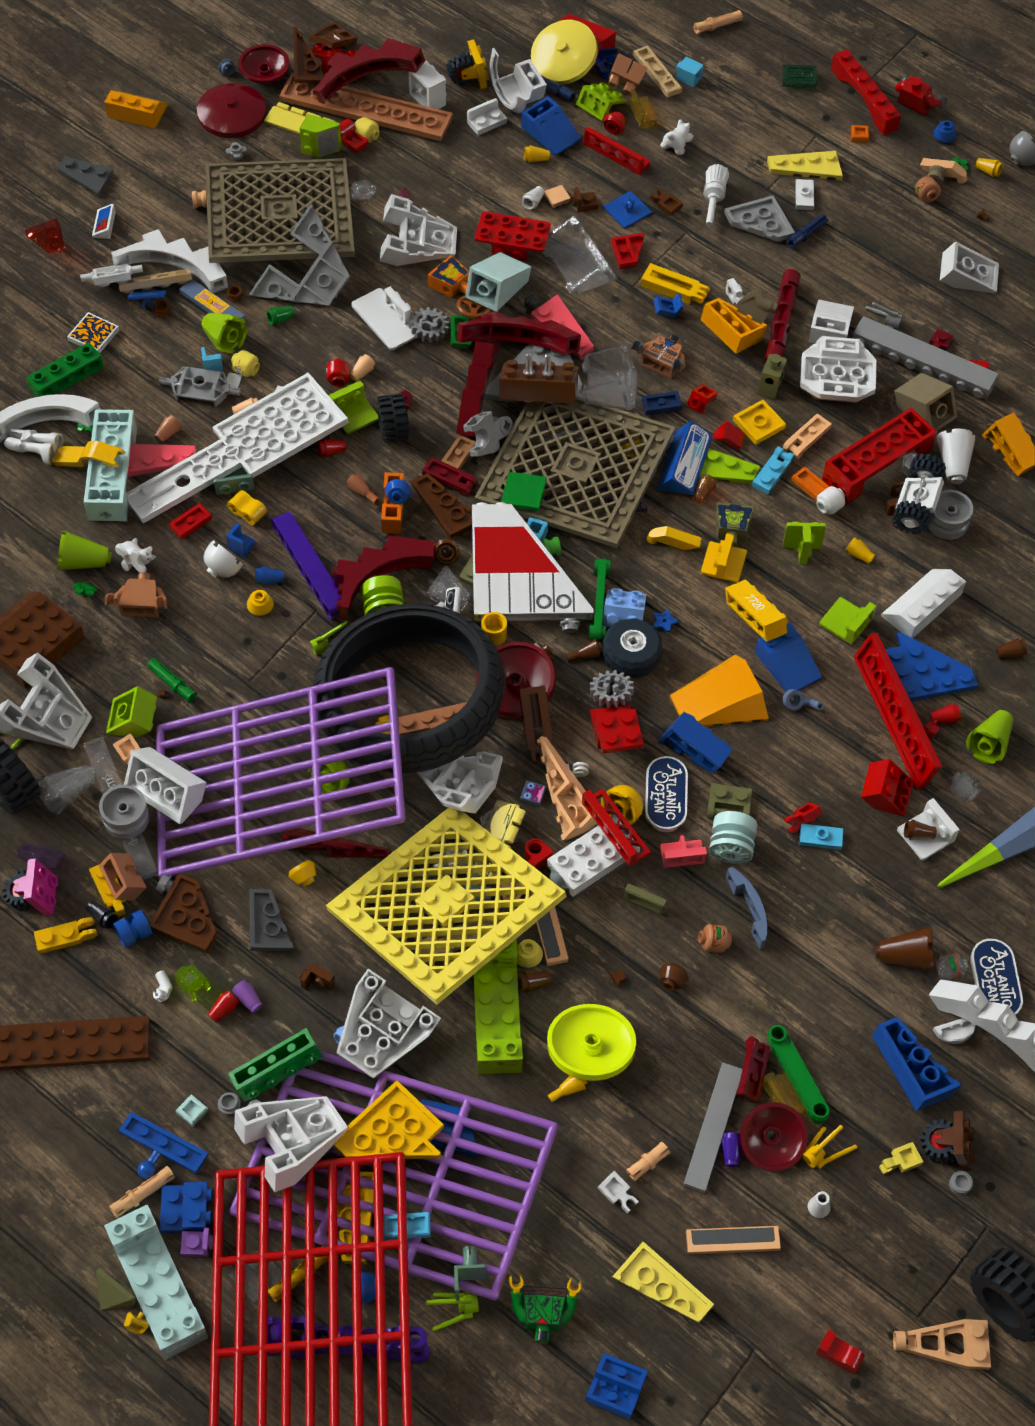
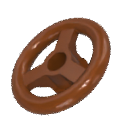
(473, 308)

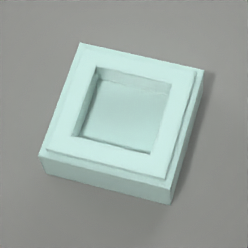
(192, 1110)

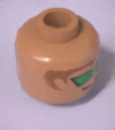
(927, 189)
(715, 938)

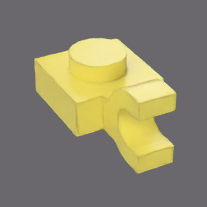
(904, 1157)

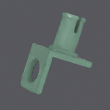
(469, 1270)

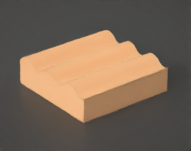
(557, 196)

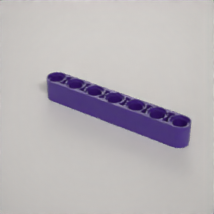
(307, 562)

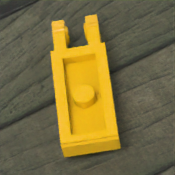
(64, 935)

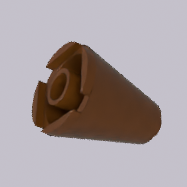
(908, 949)

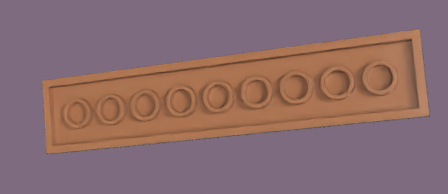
(382, 109)

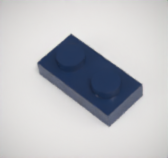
(661, 403)

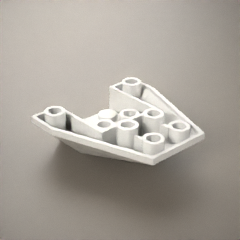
(381, 1026)

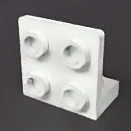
(946, 830)

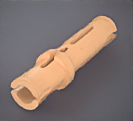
(712, 23)
(135, 1196)

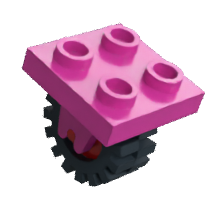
(32, 889)

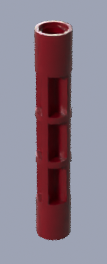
(783, 313)

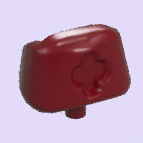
(408, 397)

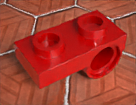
(350, 138)

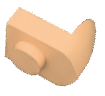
(125, 746)

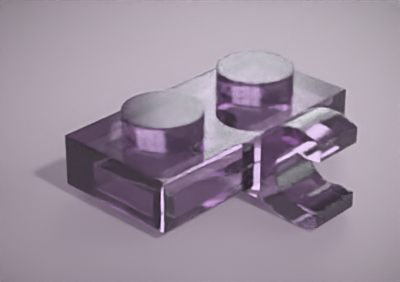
(47, 856)

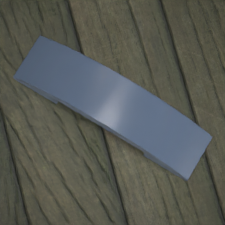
(740, 884)

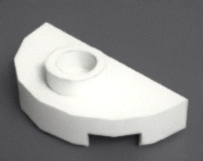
(955, 1031)

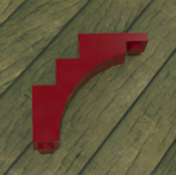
(477, 381)

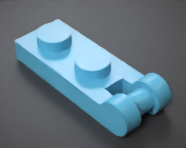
(773, 470)

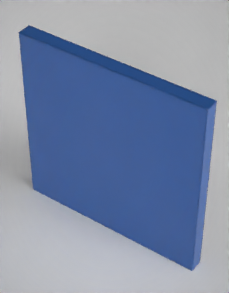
(627, 209)
(147, 296)

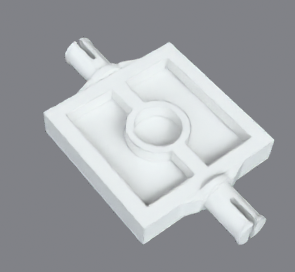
(110, 274)

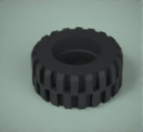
(16, 781)
(1007, 1292)

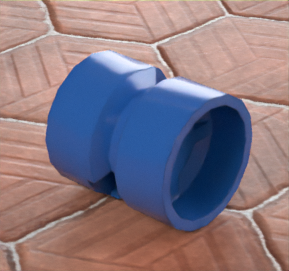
(133, 928)

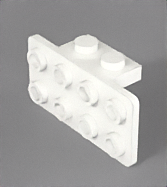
(386, 316)

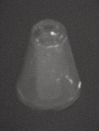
(65, 786)

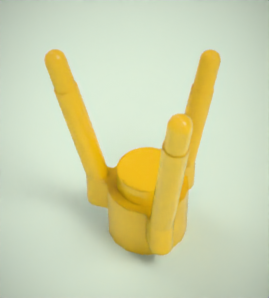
(815, 1154)

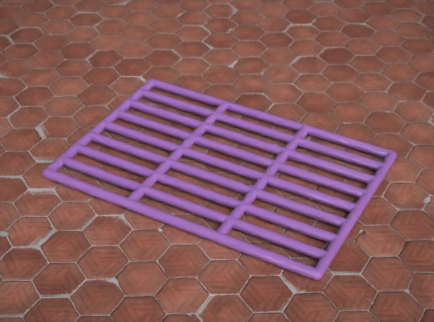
(315, 763)
(436, 1181)

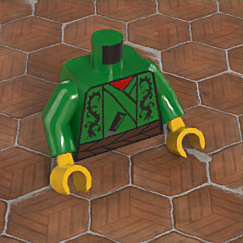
(543, 1307)

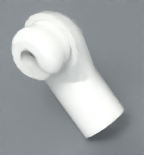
(165, 987)

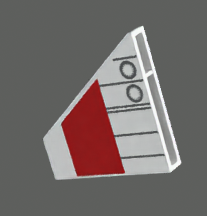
(517, 572)

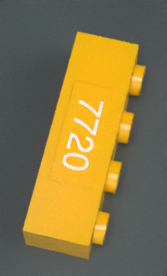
(756, 610)

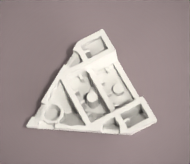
(465, 781)

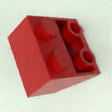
(887, 787)

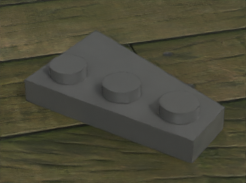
(89, 175)
(266, 924)

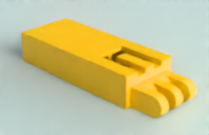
(671, 283)

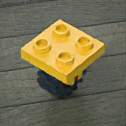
(468, 66)

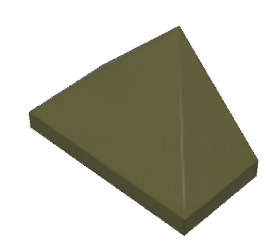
(111, 1293)

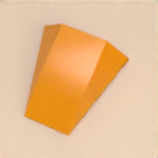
(723, 695)

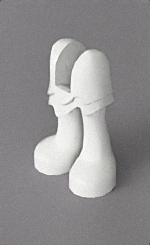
(24, 440)

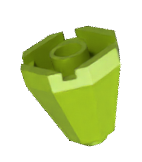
(225, 331)

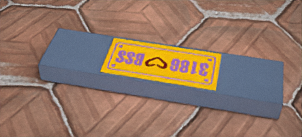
(207, 300)

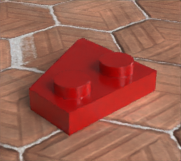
(627, 249)

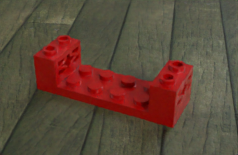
(878, 451)

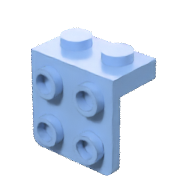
(623, 605)

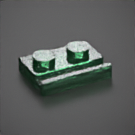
(799, 76)

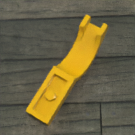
(77, 456)

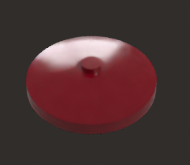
(231, 110)
(523, 667)

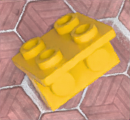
(724, 560)

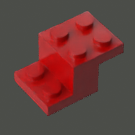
(616, 729)

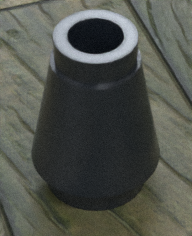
(102, 914)

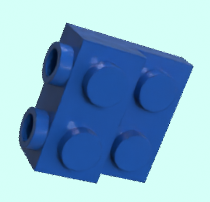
(185, 1207)

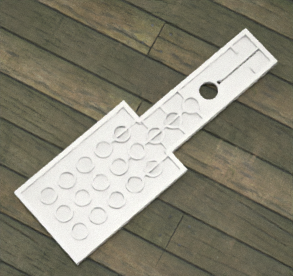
(249, 439)

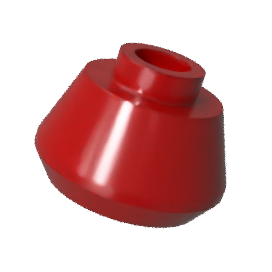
(614, 123)

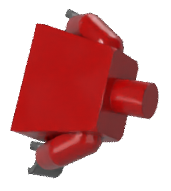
(918, 95)

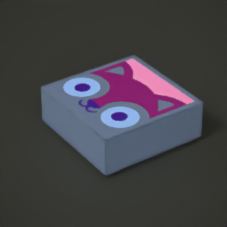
(533, 793)

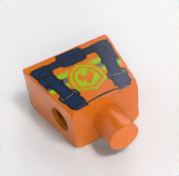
(449, 277)

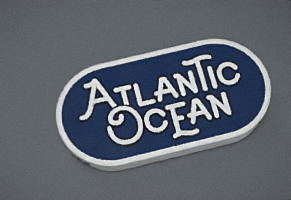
(666, 794)
(997, 973)

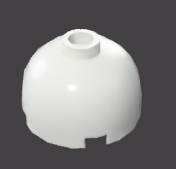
(220, 561)

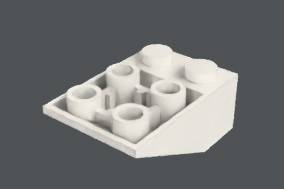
(830, 320)

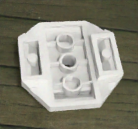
(838, 370)

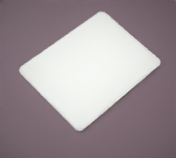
(234, 379)

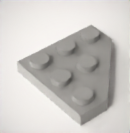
(761, 218)

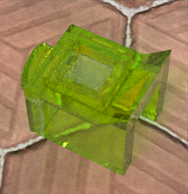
(191, 980)

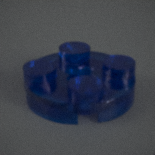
(601, 64)

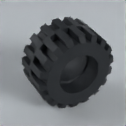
(393, 418)

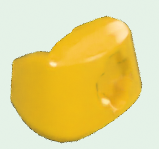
(135, 1323)

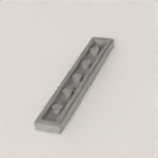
(713, 1128)

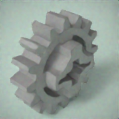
(429, 324)

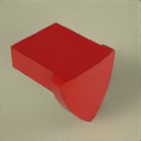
(730, 435)

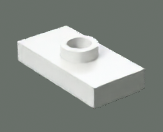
(804, 194)

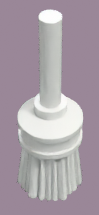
(715, 189)

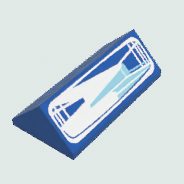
(685, 460)

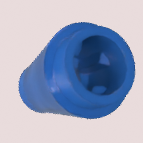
(268, 576)

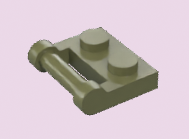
(728, 797)

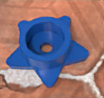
(664, 626)

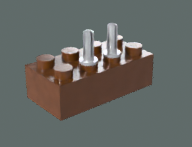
(538, 382)

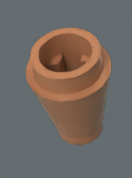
(167, 428)

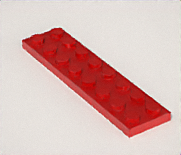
(897, 711)

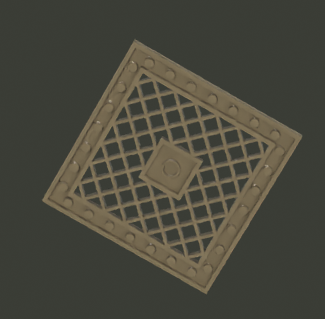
(277, 208)
(578, 465)

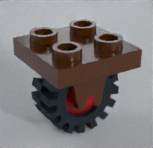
(947, 1141)

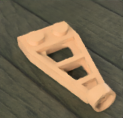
(975, 1340)

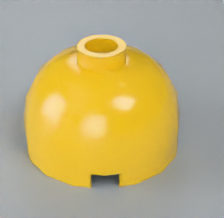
(627, 801)

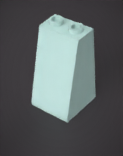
(496, 280)

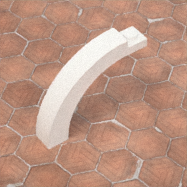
(47, 408)

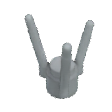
(892, 318)

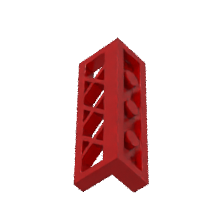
(615, 151)
(611, 829)

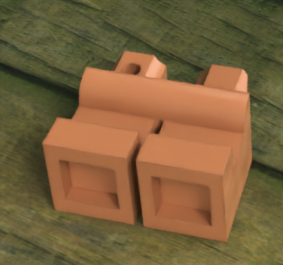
(619, 74)

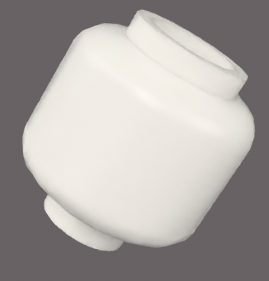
(830, 500)

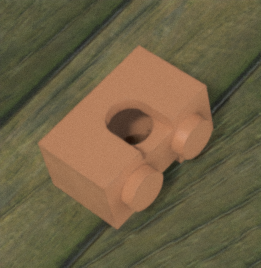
(123, 867)

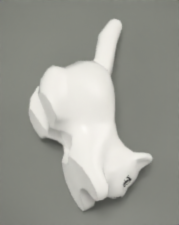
(677, 138)
(134, 555)

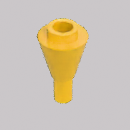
(569, 1086)

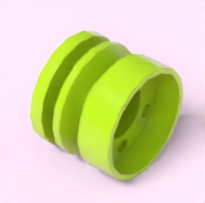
(380, 593)

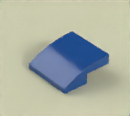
(616, 1386)

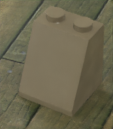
(929, 398)

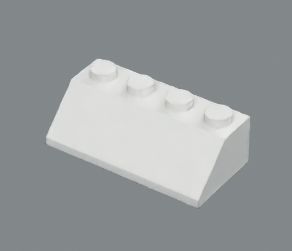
(924, 601)
(164, 783)

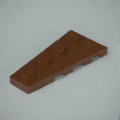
(445, 507)

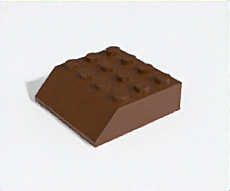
(32, 628)

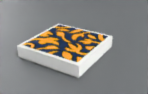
(93, 330)

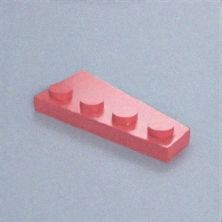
(557, 311)
(156, 458)

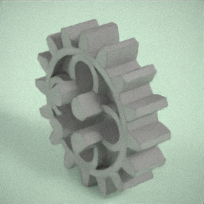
(601, 688)

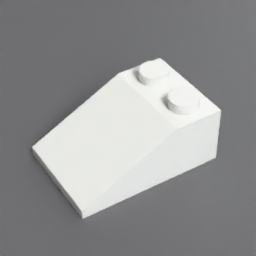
(968, 269)

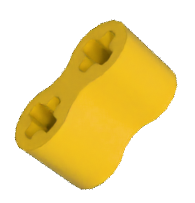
(246, 507)

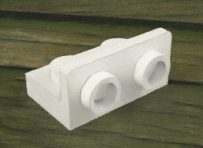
(485, 117)

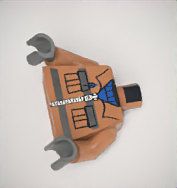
(661, 355)

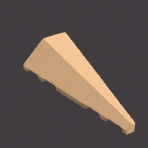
(565, 793)

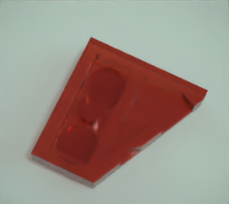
(47, 235)

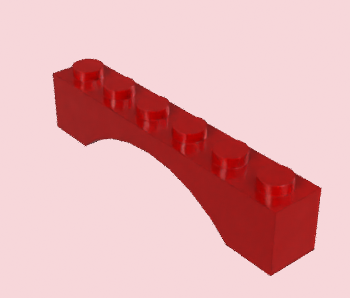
(883, 112)

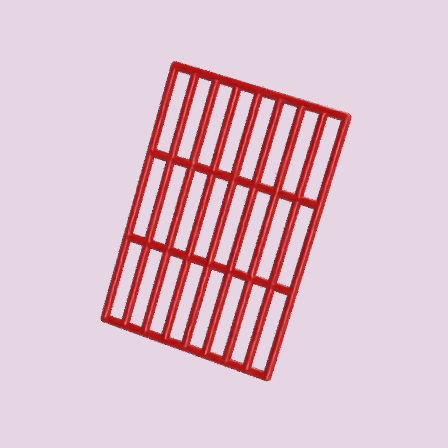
(309, 1254)

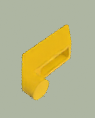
(673, 538)

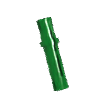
(177, 685)

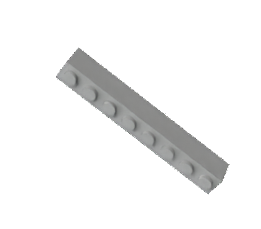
(925, 358)

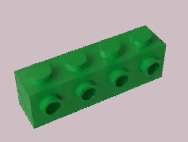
(65, 371)
(275, 1065)

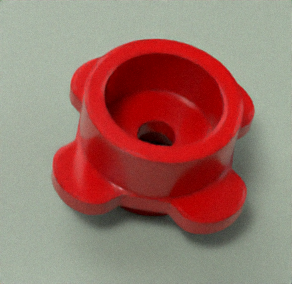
(931, 728)

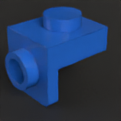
(669, 307)

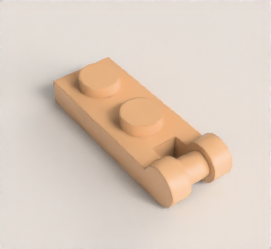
(807, 435)

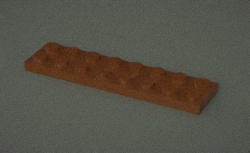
(74, 1042)

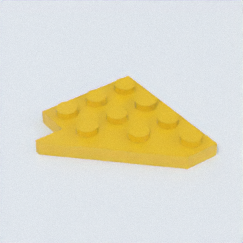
(392, 1125)

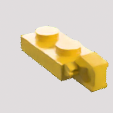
(105, 891)

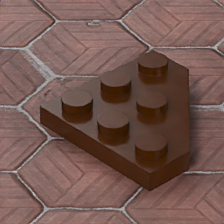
(185, 915)

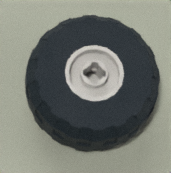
(632, 648)

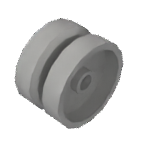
(951, 515)
(124, 811)

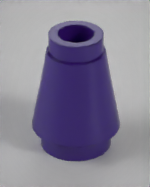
(731, 1149)

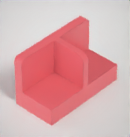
(683, 853)

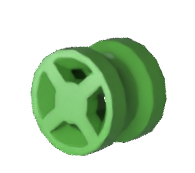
(552, 545)

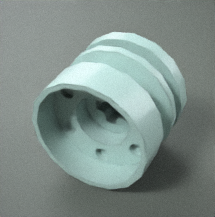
(733, 837)

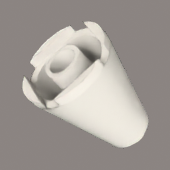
(956, 453)

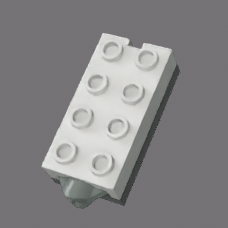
(586, 862)

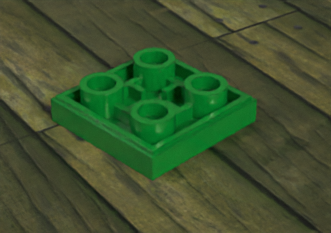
(524, 491)

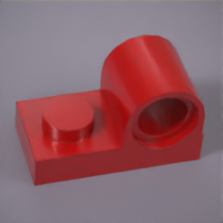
(538, 860)

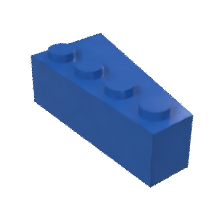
(913, 1066)

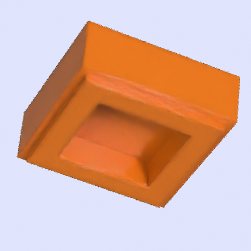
(859, 133)

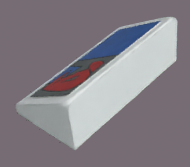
(104, 222)

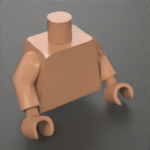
(138, 597)

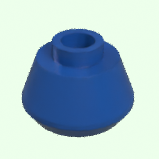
(945, 132)
(397, 491)
(368, 1287)

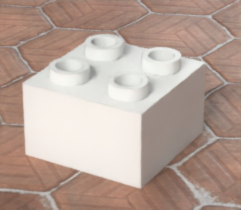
(428, 86)

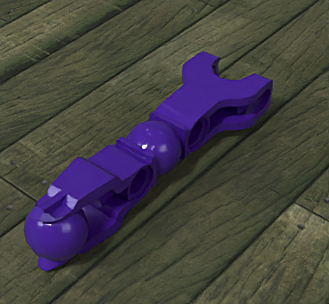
(393, 1348)

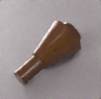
(590, 650)

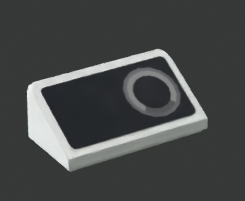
(453, 599)

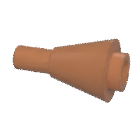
(358, 485)

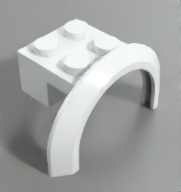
(519, 87)

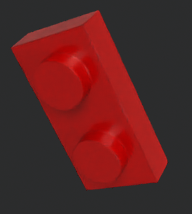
(190, 521)

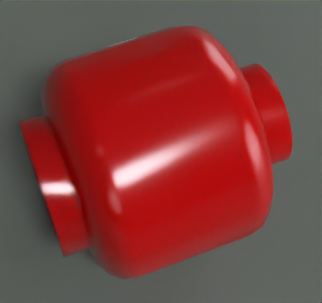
(337, 372)

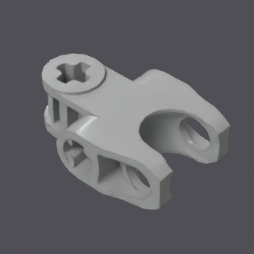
(488, 432)

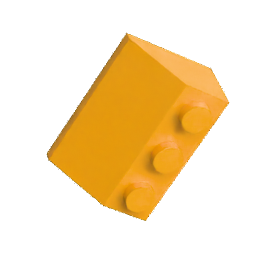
(134, 108)

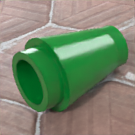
(279, 314)

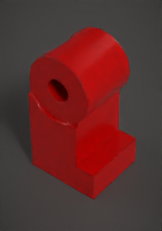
(840, 1353)

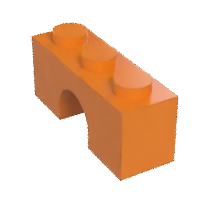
(391, 513)

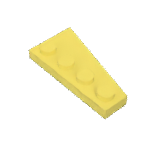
(816, 164)
(661, 1282)

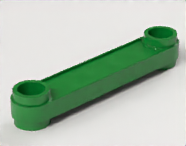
(601, 568)
(798, 1074)

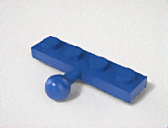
(162, 1144)

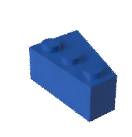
(697, 742)

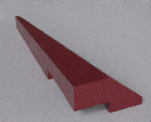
(338, 847)

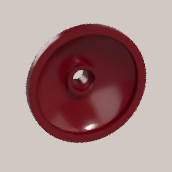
(264, 63)
(788, 1141)

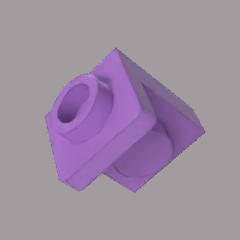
(196, 1243)

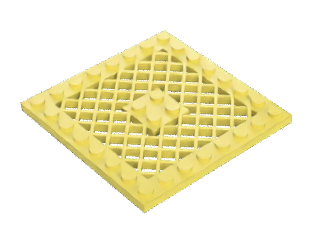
(445, 903)

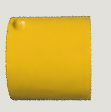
(495, 626)

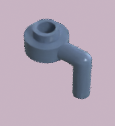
(799, 700)

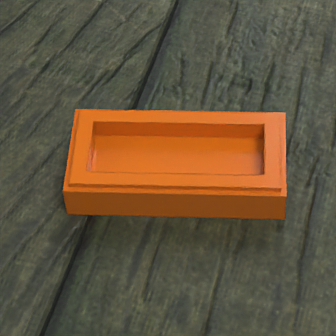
(809, 482)

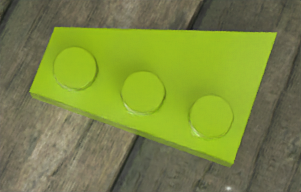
(729, 468)

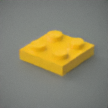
(759, 422)

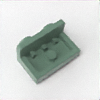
(234, 482)

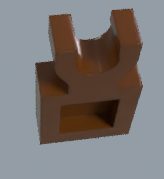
(667, 203)

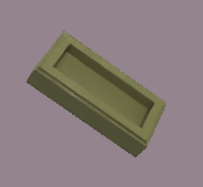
(645, 899)

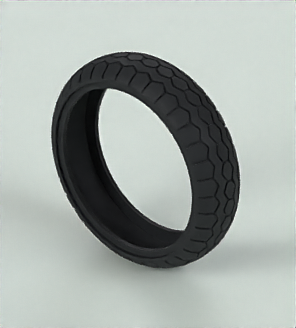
(416, 624)

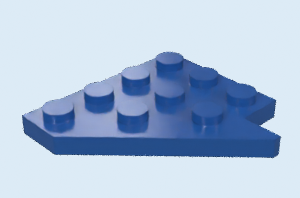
(928, 672)

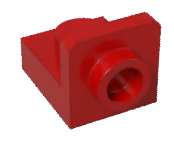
(701, 397)

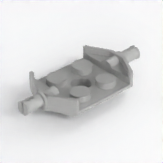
(213, 389)

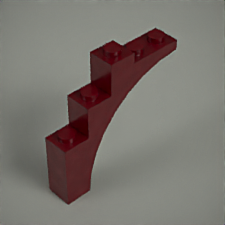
(367, 60)
(520, 329)
(395, 555)

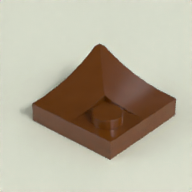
(333, 36)

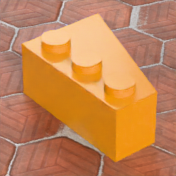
(731, 326)
(1013, 442)

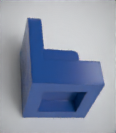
(238, 541)

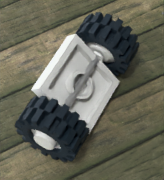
(919, 494)

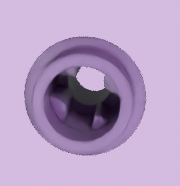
(247, 995)

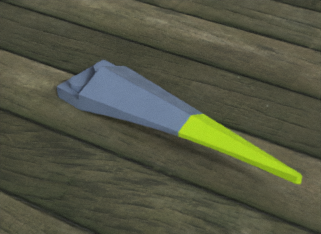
(1010, 843)

